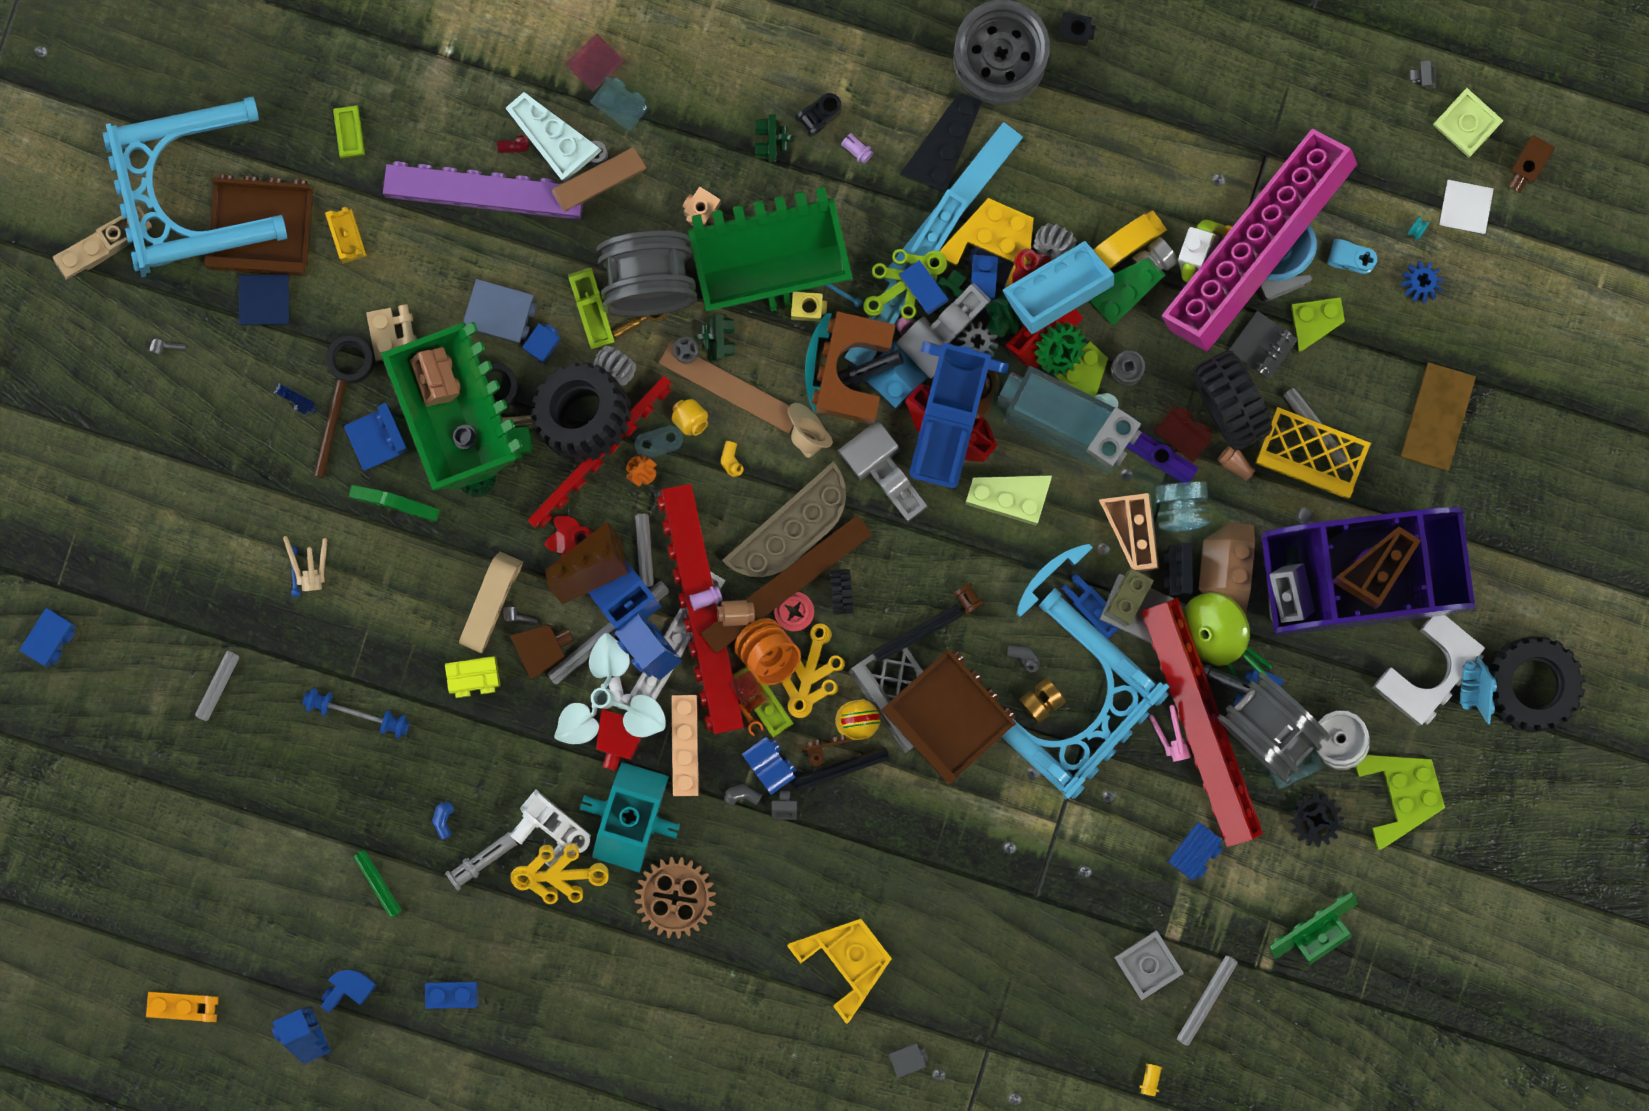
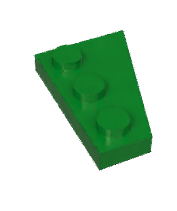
(1129, 288)

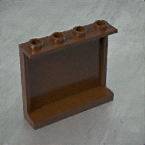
(254, 200)
(949, 715)

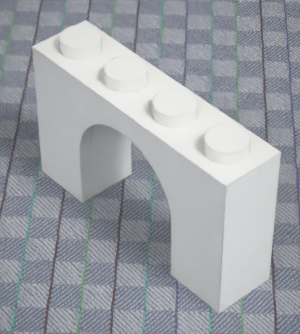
(1420, 703)

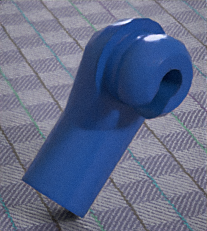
(440, 818)

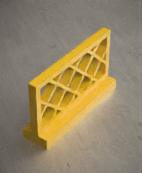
(1306, 474)

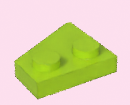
(1315, 320)
(1088, 373)

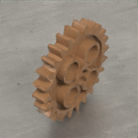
(671, 920)

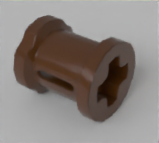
(975, 601)

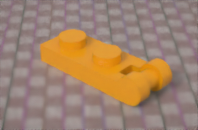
(181, 1006)

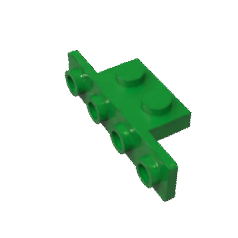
(1319, 933)

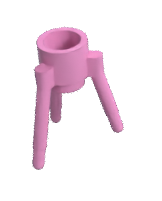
(1179, 748)

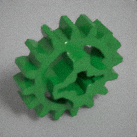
(1060, 348)

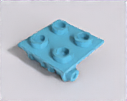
(1478, 688)

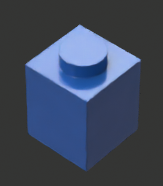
(542, 342)

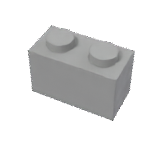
(1292, 593)

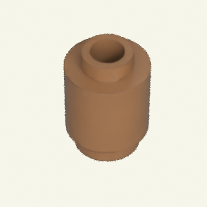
(736, 613)

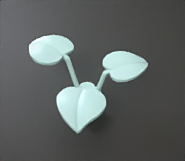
(643, 716)

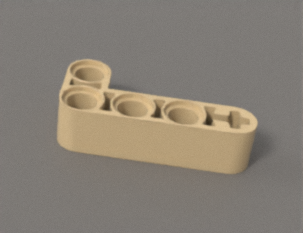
(490, 601)

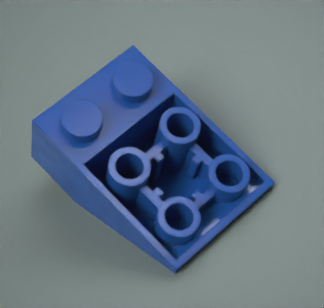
(625, 598)

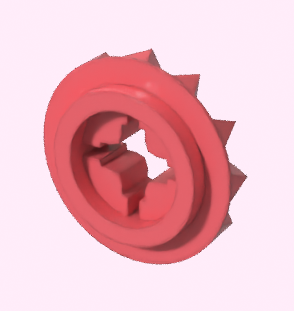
(795, 623)

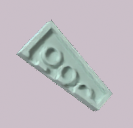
(556, 141)

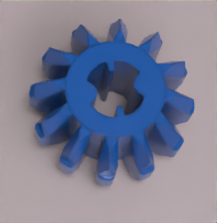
(1430, 280)

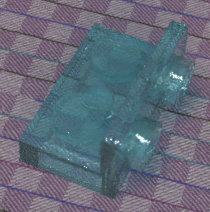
(619, 103)

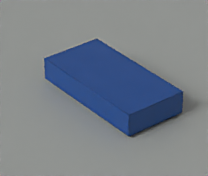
(923, 287)

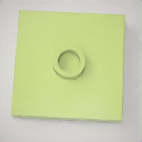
(1467, 122)

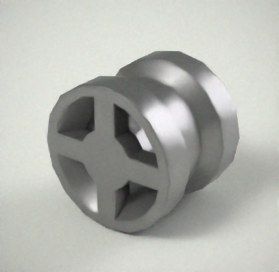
(685, 343)

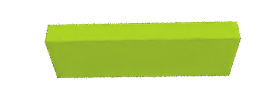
(771, 711)

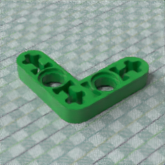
(394, 501)

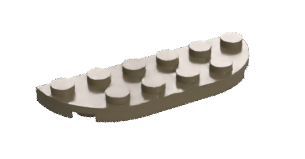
(792, 528)

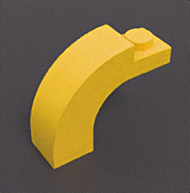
(1130, 239)

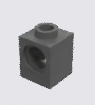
(908, 1059)

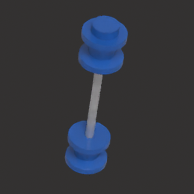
(313, 700)

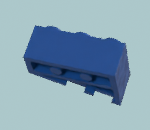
(301, 1035)

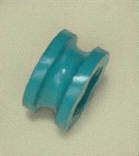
(1418, 228)

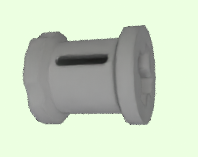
(603, 154)

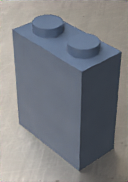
(500, 312)

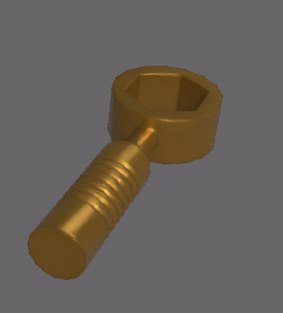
(634, 323)

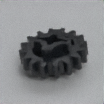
(1319, 808)

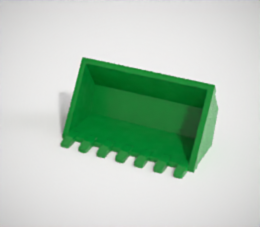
(769, 252)
(474, 406)

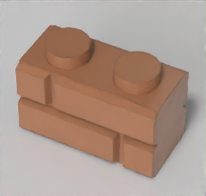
(435, 376)

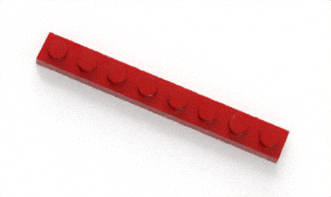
(576, 479)

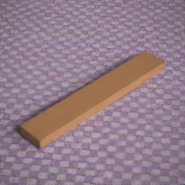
(730, 389)

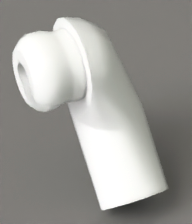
(616, 687)

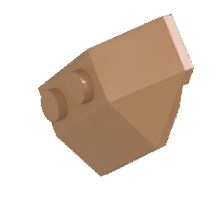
(1228, 562)

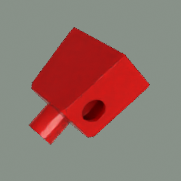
(615, 740)

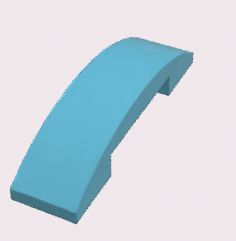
(1073, 556)

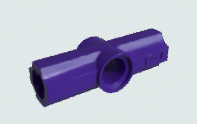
(1175, 465)

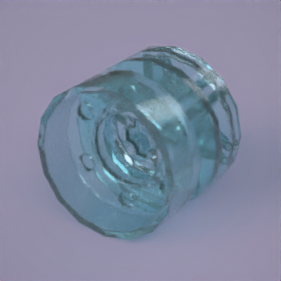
(1182, 506)

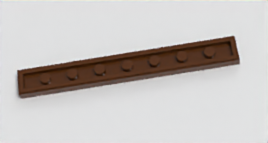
(793, 579)

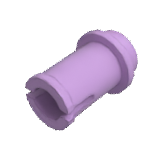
(857, 148)
(706, 598)

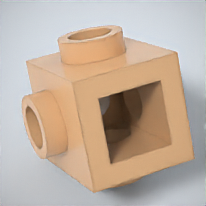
(704, 200)

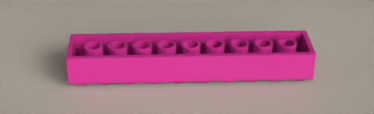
(1259, 240)

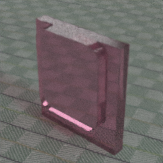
(594, 62)

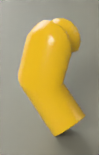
(729, 461)

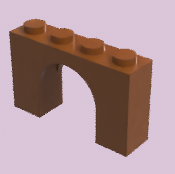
(833, 396)

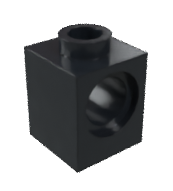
(1068, 36)

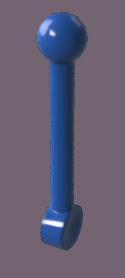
(295, 591)

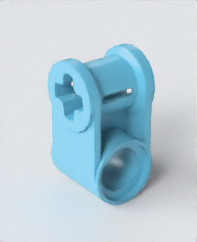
(1349, 257)

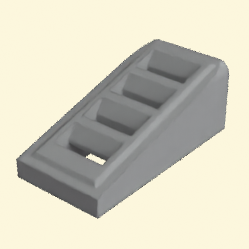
(1274, 289)

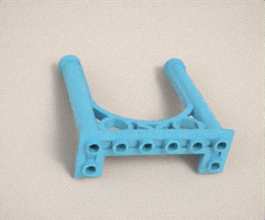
(197, 243)
(1110, 658)

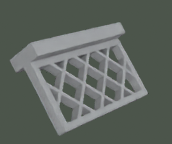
(875, 693)

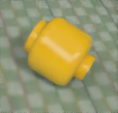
(689, 417)

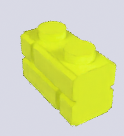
(472, 676)

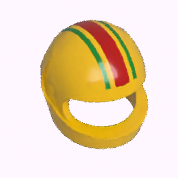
(858, 719)

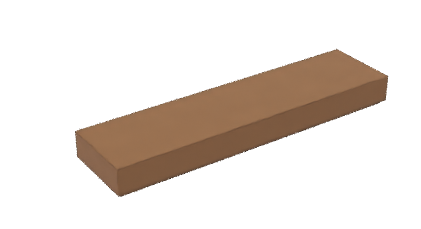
(598, 179)

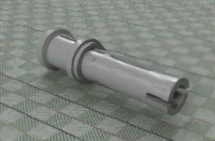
(471, 867)

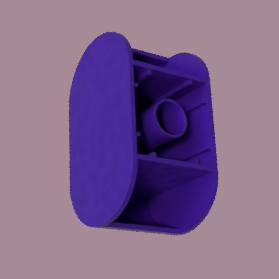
(1430, 584)

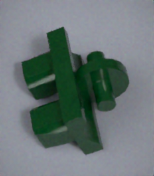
(768, 127)
(951, 287)
(1002, 317)
(713, 337)

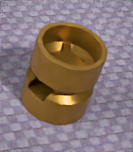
(1034, 705)

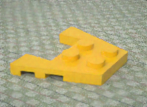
(995, 230)
(855, 955)

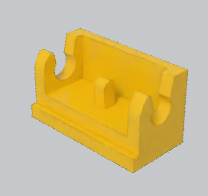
(346, 235)

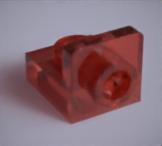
(749, 691)

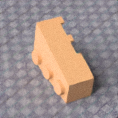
(1135, 530)

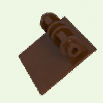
(815, 749)

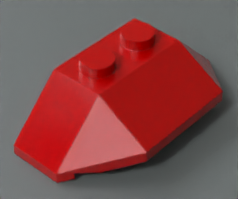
(981, 439)

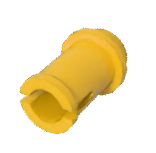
(1151, 1080)

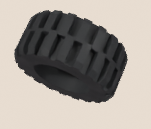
(1232, 400)
(601, 431)
(1567, 678)

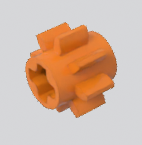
(641, 470)

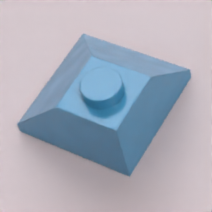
(898, 382)

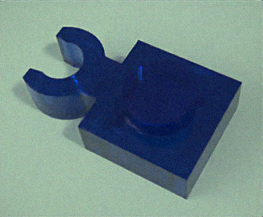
(300, 403)

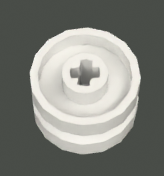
(1355, 748)

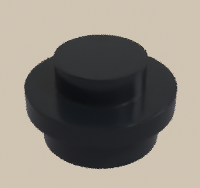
(465, 437)

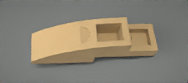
(96, 248)

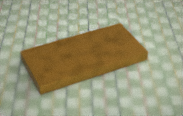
(1437, 417)

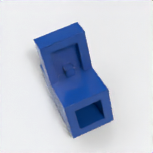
(985, 275)
(349, 982)

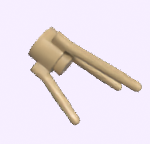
(311, 578)

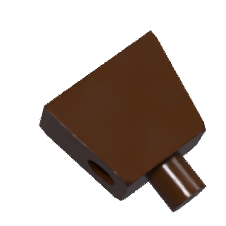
(1536, 154)
(541, 648)

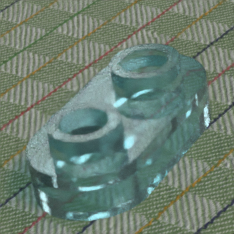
(659, 443)

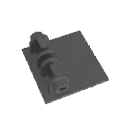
(1263, 345)

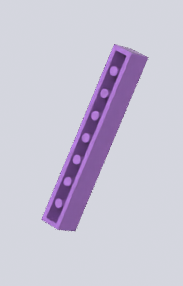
(474, 190)

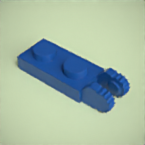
(1089, 604)

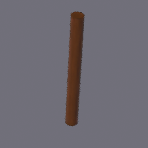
(330, 429)

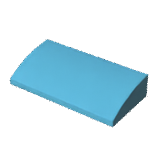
(1059, 287)

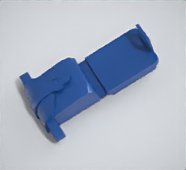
(950, 411)

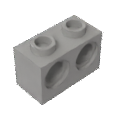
(1109, 435)

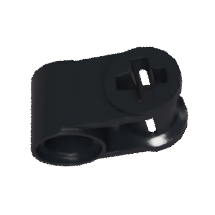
(818, 114)

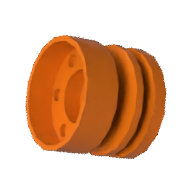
(767, 651)

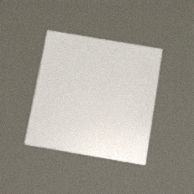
(1466, 206)

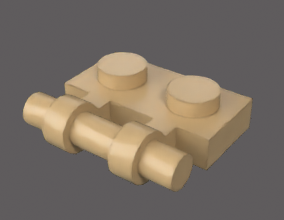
(383, 329)

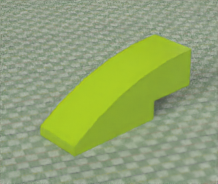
(591, 308)

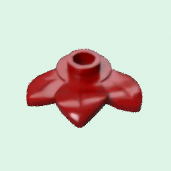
(1034, 262)
(567, 535)

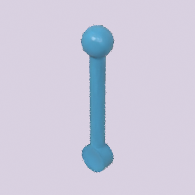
(857, 302)

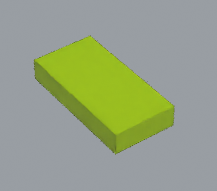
(349, 132)

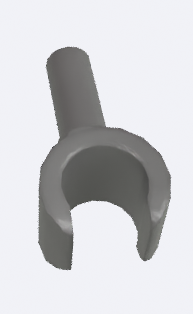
(158, 345)
(1303, 516)
(510, 615)

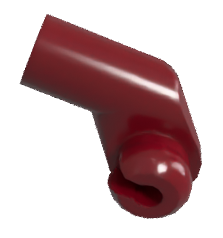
(513, 146)

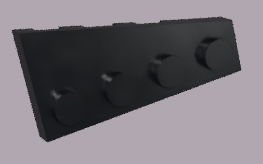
(941, 150)

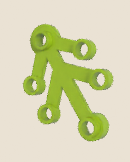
(901, 286)

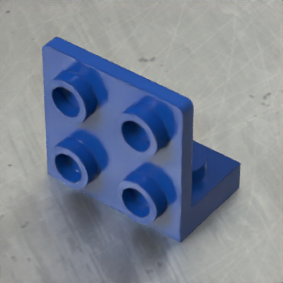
(376, 438)

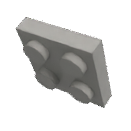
(1148, 965)

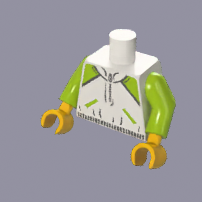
(1199, 245)

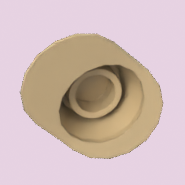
(808, 430)

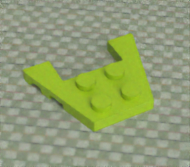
(1412, 793)

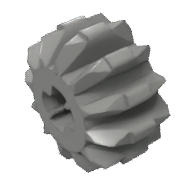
(1053, 240)
(982, 334)
(616, 363)

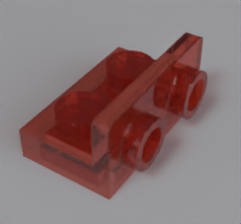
(1184, 433)

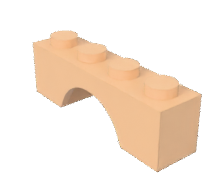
(685, 745)

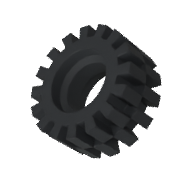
(841, 591)

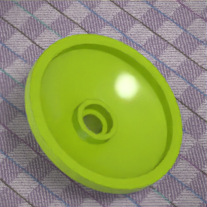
(1225, 624)

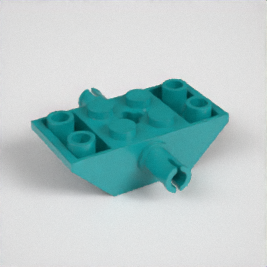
(623, 842)

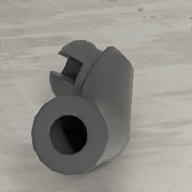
(1026, 656)
(741, 792)

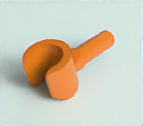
(750, 719)

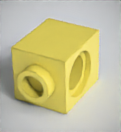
(800, 298)

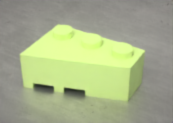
(1010, 496)

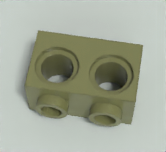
(1128, 597)

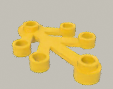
(809, 675)
(556, 875)

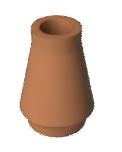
(1236, 463)

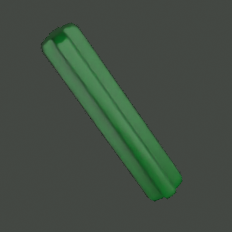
(377, 883)

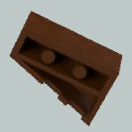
(588, 565)
(1379, 568)

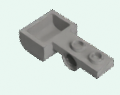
(944, 329)
(872, 454)

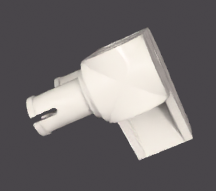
(543, 813)

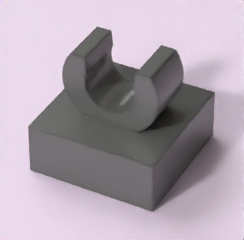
(1426, 75)
(784, 808)

